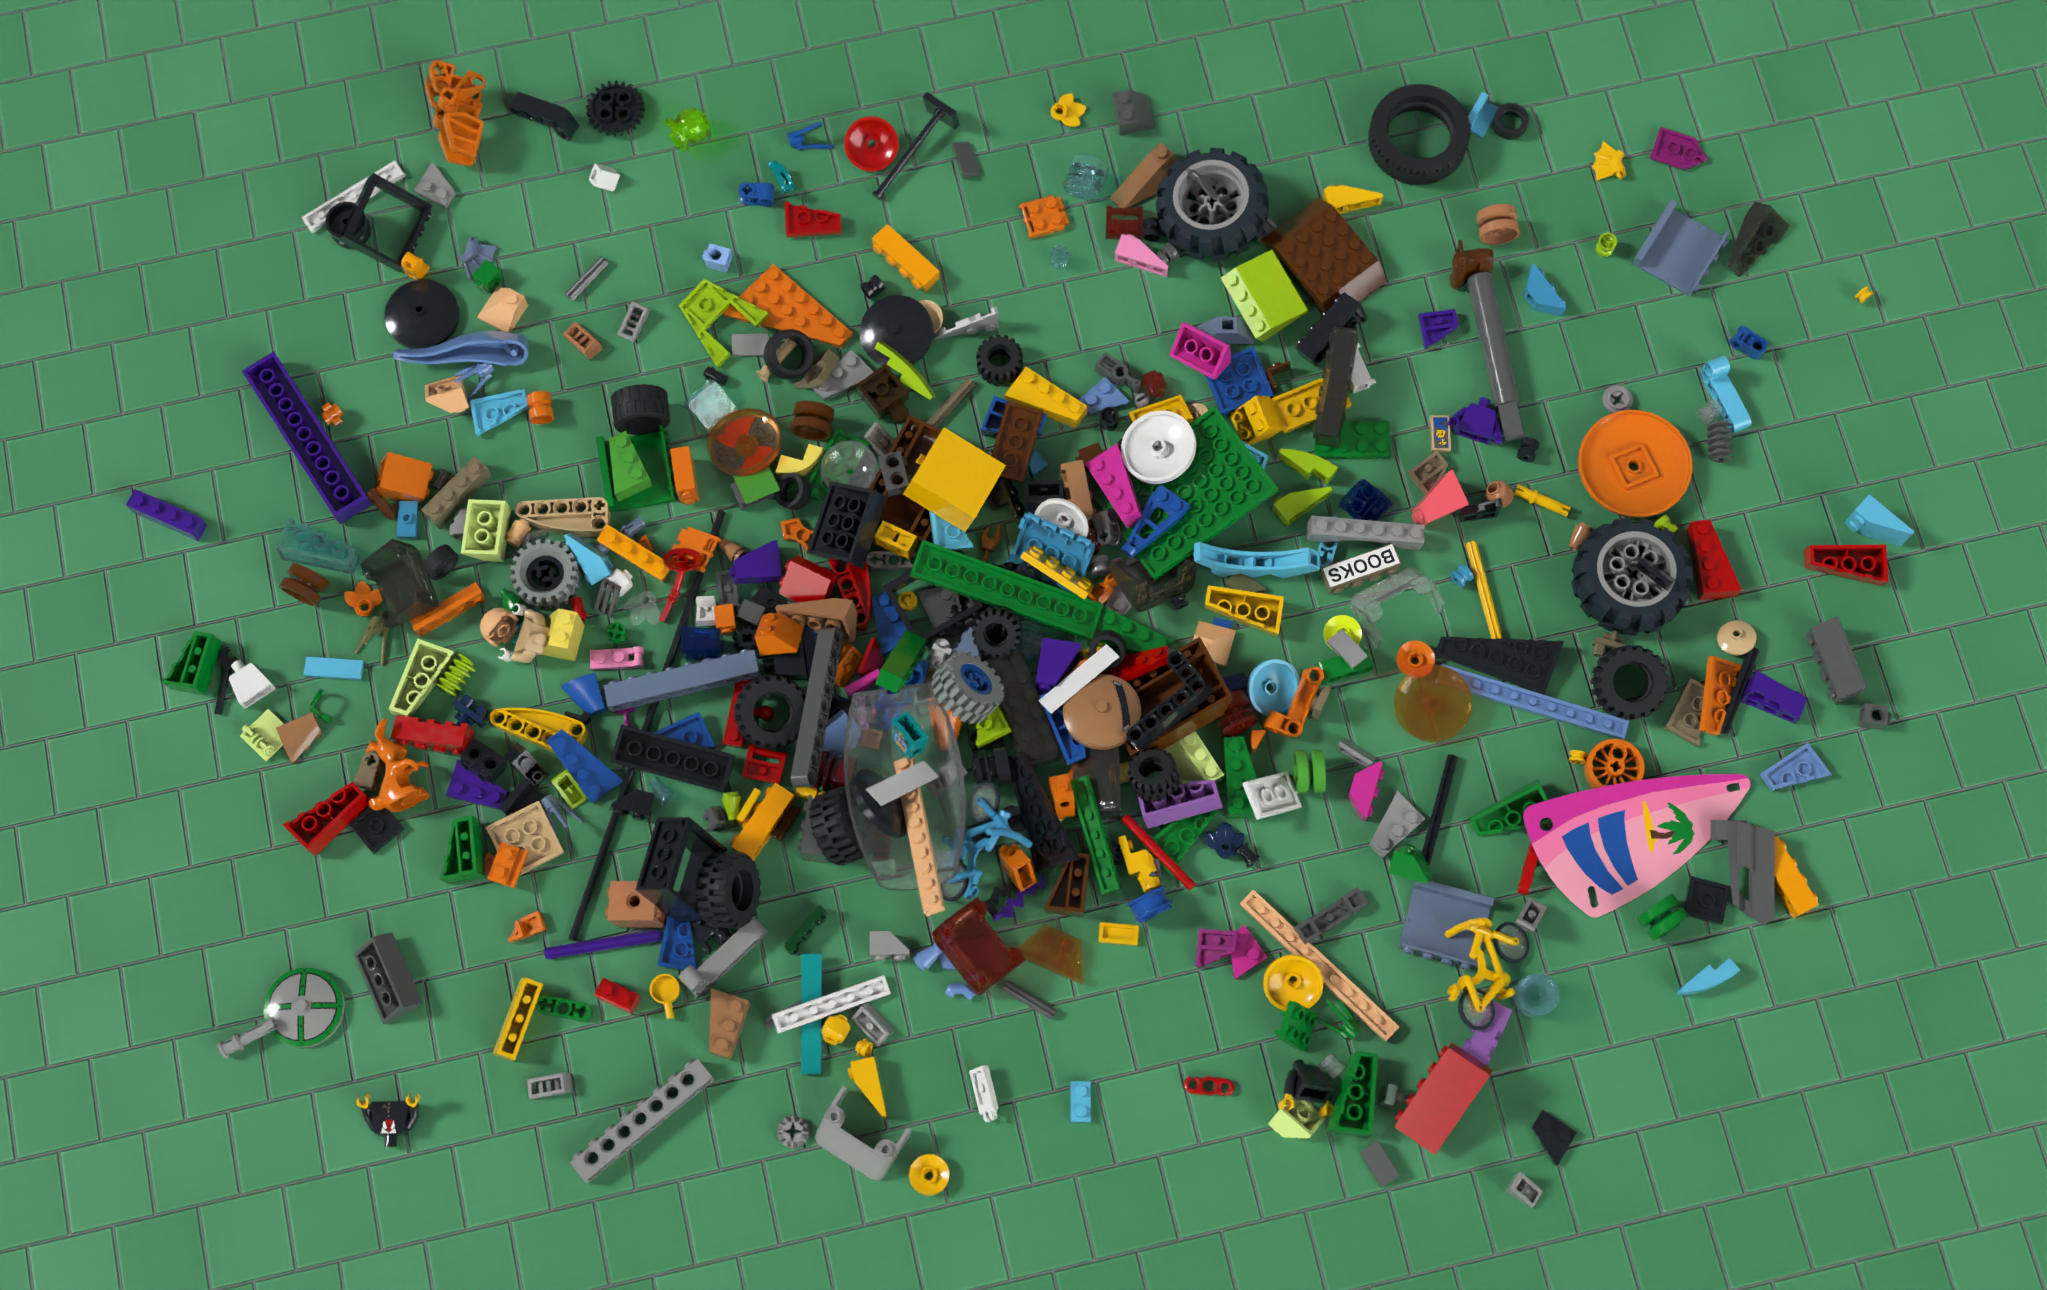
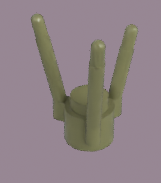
(376, 628)

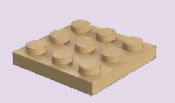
(529, 831)

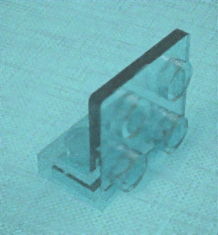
(709, 404)

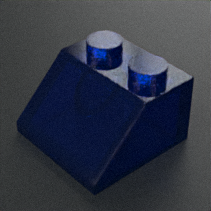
(701, 643)

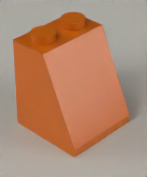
(403, 478)

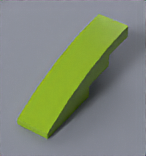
(910, 375)

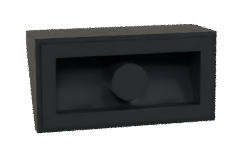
(1655, 573)

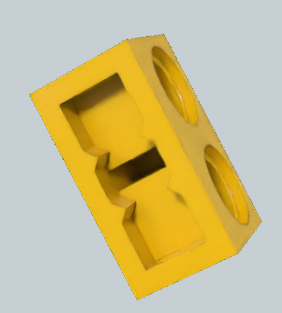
(896, 540)

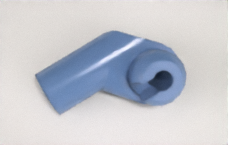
(960, 988)

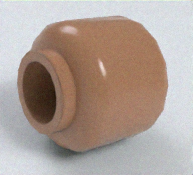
(1499, 490)

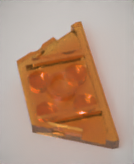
(1055, 952)

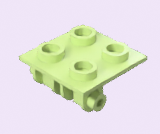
(263, 735)

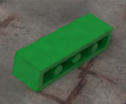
(901, 662)

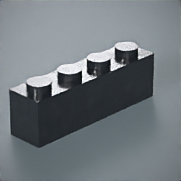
(1343, 313)

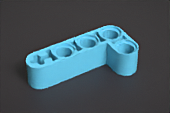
(1722, 390)

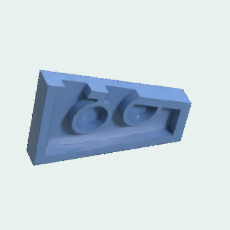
(1796, 768)

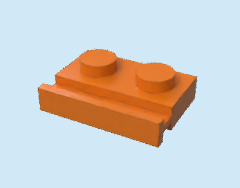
(507, 865)

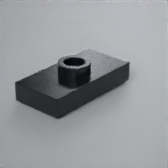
(767, 599)

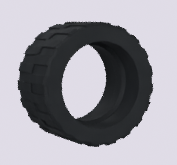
(640, 409)

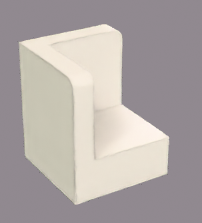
(604, 177)

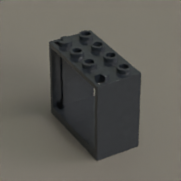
(663, 862)

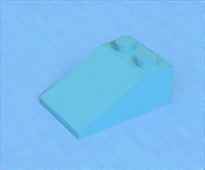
(1877, 522)

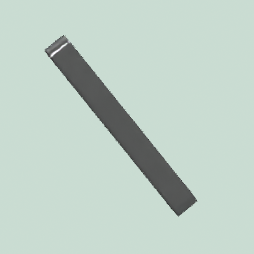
(816, 707)

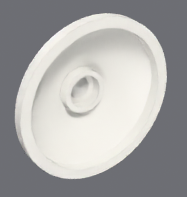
(1064, 514)

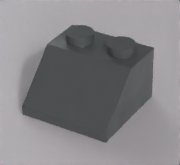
(1132, 112)

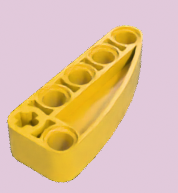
(534, 719)

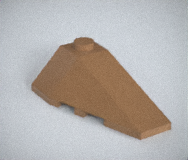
(824, 614)

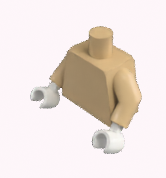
(531, 637)

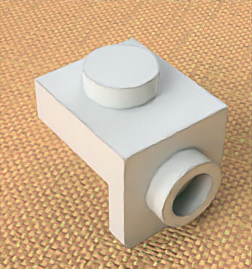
(705, 610)

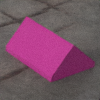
(1201, 351)

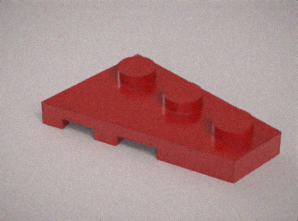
(810, 222)

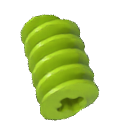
(457, 675)

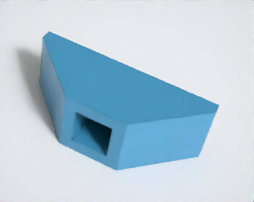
(1542, 294)

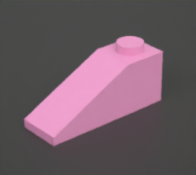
(1138, 255)

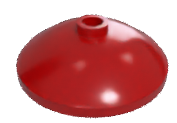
(868, 157)

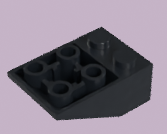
(1041, 490)

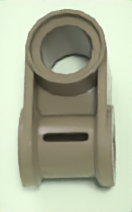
(368, 774)

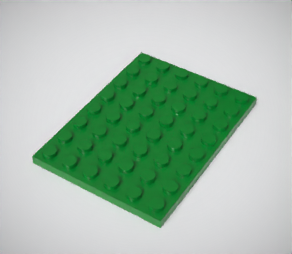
(1218, 485)

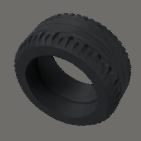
(807, 354)

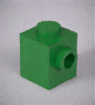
(487, 276)

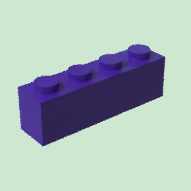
(166, 515)

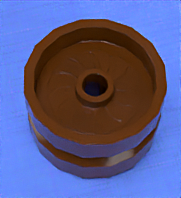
(812, 420)
(304, 584)

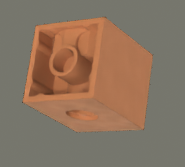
(630, 908)

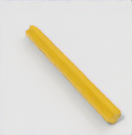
(1484, 591)

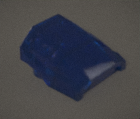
(1365, 502)

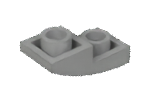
(1347, 649)

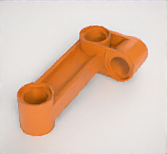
(1299, 706)

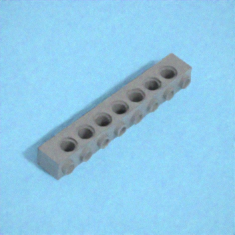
(589, 1171)

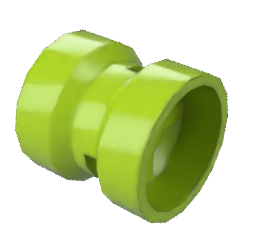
(1606, 240)
(1664, 522)

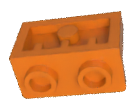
(848, 664)

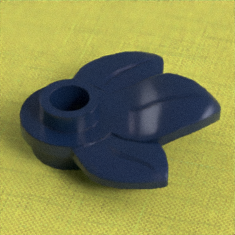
(1224, 838)

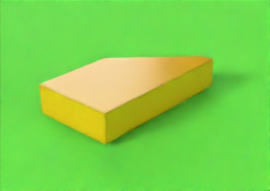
(748, 807)

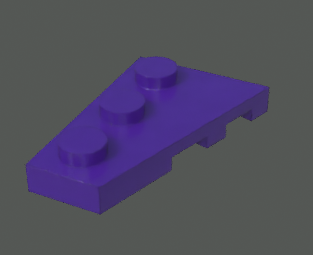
(469, 788)

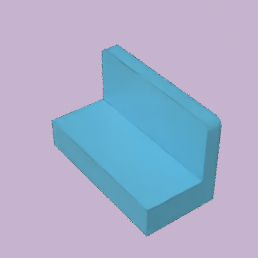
(1481, 115)

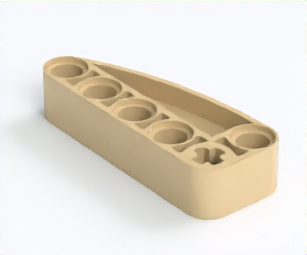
(571, 521)

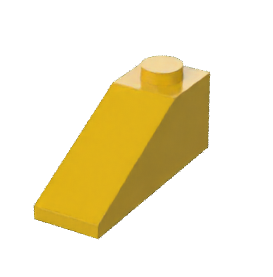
(1349, 198)
(867, 1080)

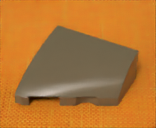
(820, 370)

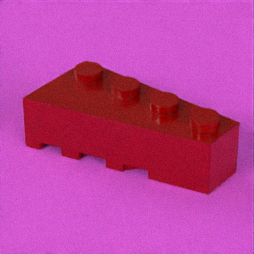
(1853, 562)
(1710, 563)
(432, 734)
(328, 818)

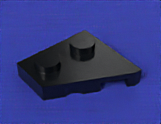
(1480, 511)
(1553, 1135)

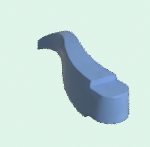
(482, 346)

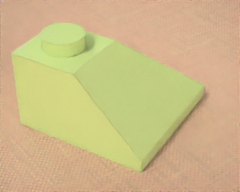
(1297, 1122)

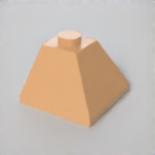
(503, 309)
(447, 395)
(1217, 641)

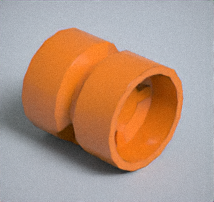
(540, 409)

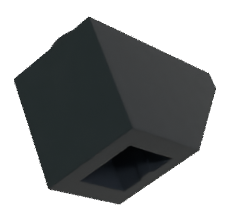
(526, 764)
(636, 803)

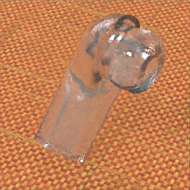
(532, 536)

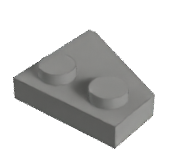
(435, 187)

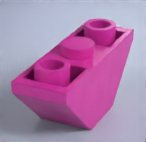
(1364, 789)

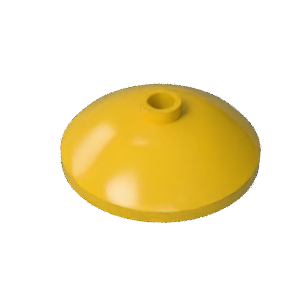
(1304, 990)

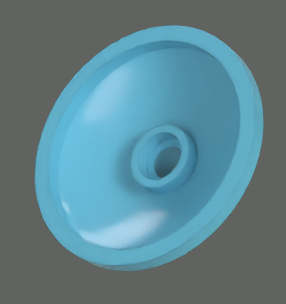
(1283, 685)

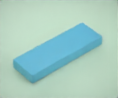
(334, 668)

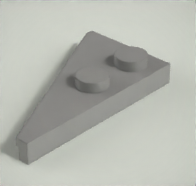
(971, 325)

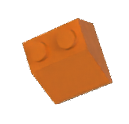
(778, 634)

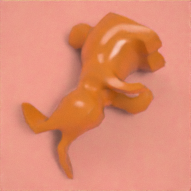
(396, 790)

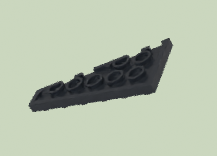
(1511, 660)
(1040, 821)

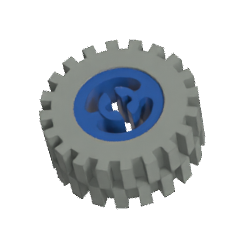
(967, 687)

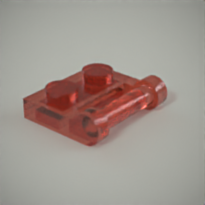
(1117, 227)

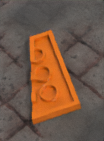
(1717, 689)

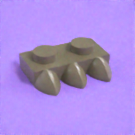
(1319, 702)

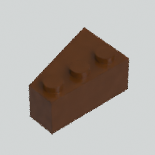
(1070, 890)

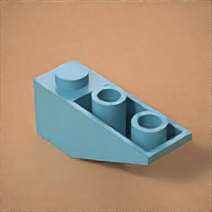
(593, 562)

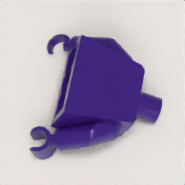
(1477, 423)

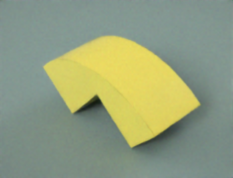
(792, 465)

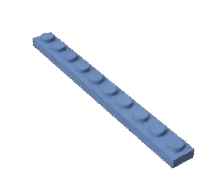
(1544, 705)

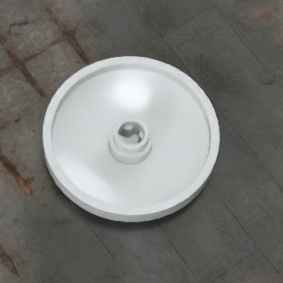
(1158, 447)

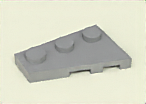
(846, 374)

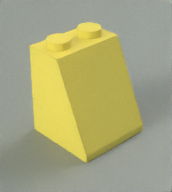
(563, 635)

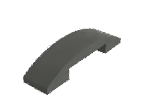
(1331, 916)

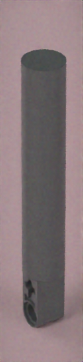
(1496, 353)

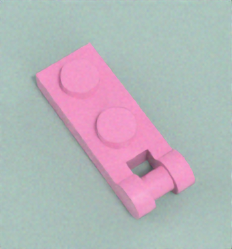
(616, 658)

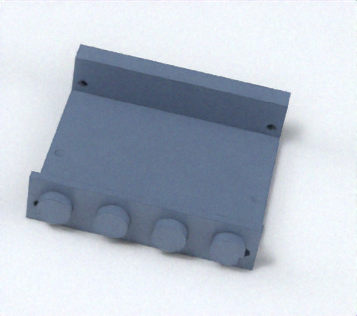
(1679, 251)
(1434, 911)

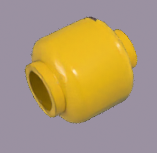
(835, 1029)

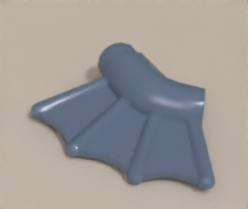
(476, 255)

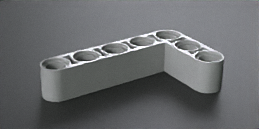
(719, 963)

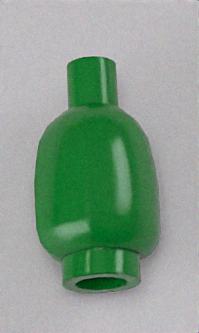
(509, 600)

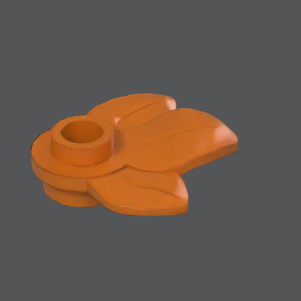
(363, 597)

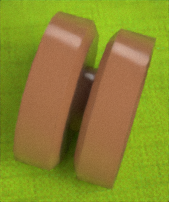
(1497, 224)

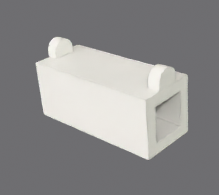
(1360, 377)

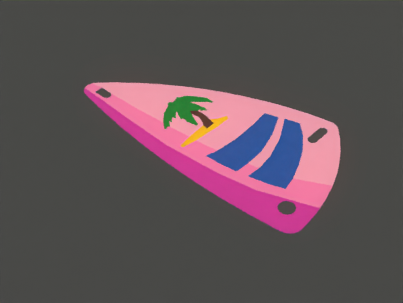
(1628, 834)

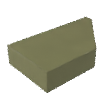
(1244, 583)

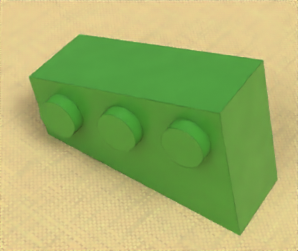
(627, 468)

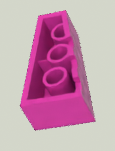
(1116, 484)

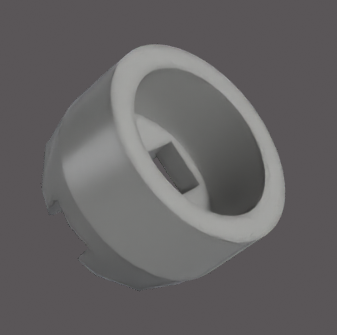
(1144, 402)

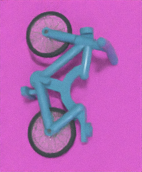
(982, 807)

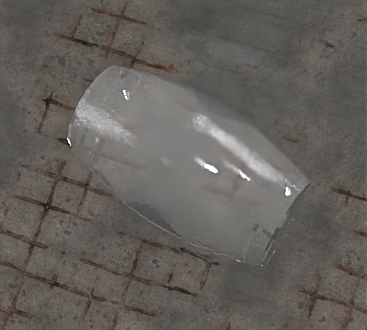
(944, 798)

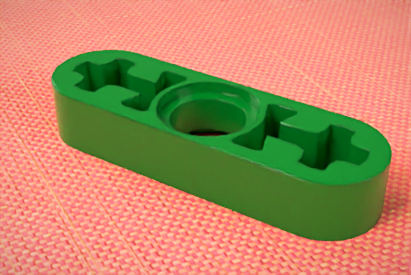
(579, 1006)

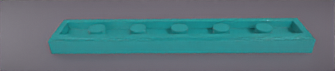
(811, 1032)

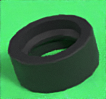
(1511, 108)
(803, 495)
(440, 562)
(1113, 636)

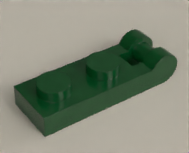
(805, 930)

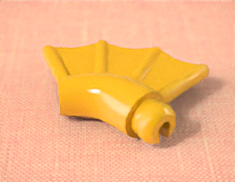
(1609, 162)

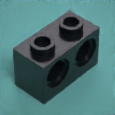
(484, 758)

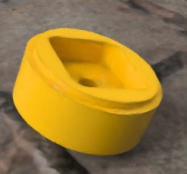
(907, 601)

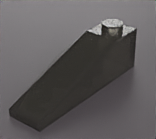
(1758, 231)

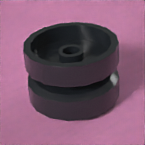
(337, 219)

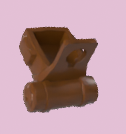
(1469, 263)

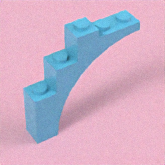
(1255, 564)

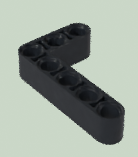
(1172, 703)

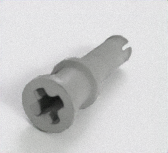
(239, 1041)

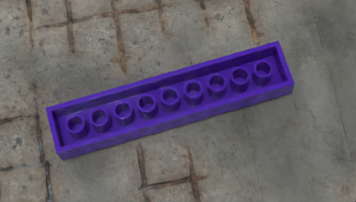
(307, 438)

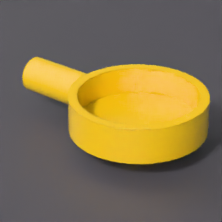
(665, 991)

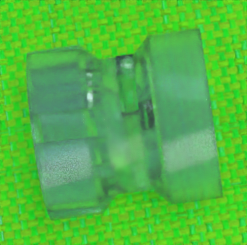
(1059, 261)

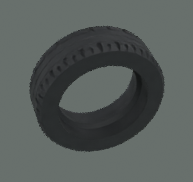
(1425, 99)

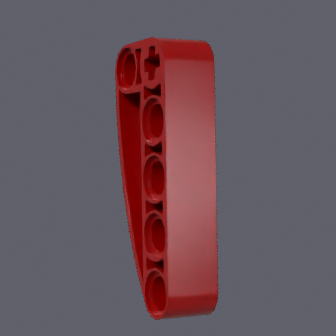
(859, 591)

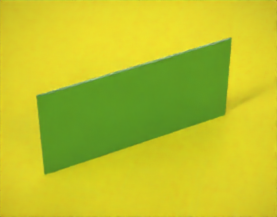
(757, 485)

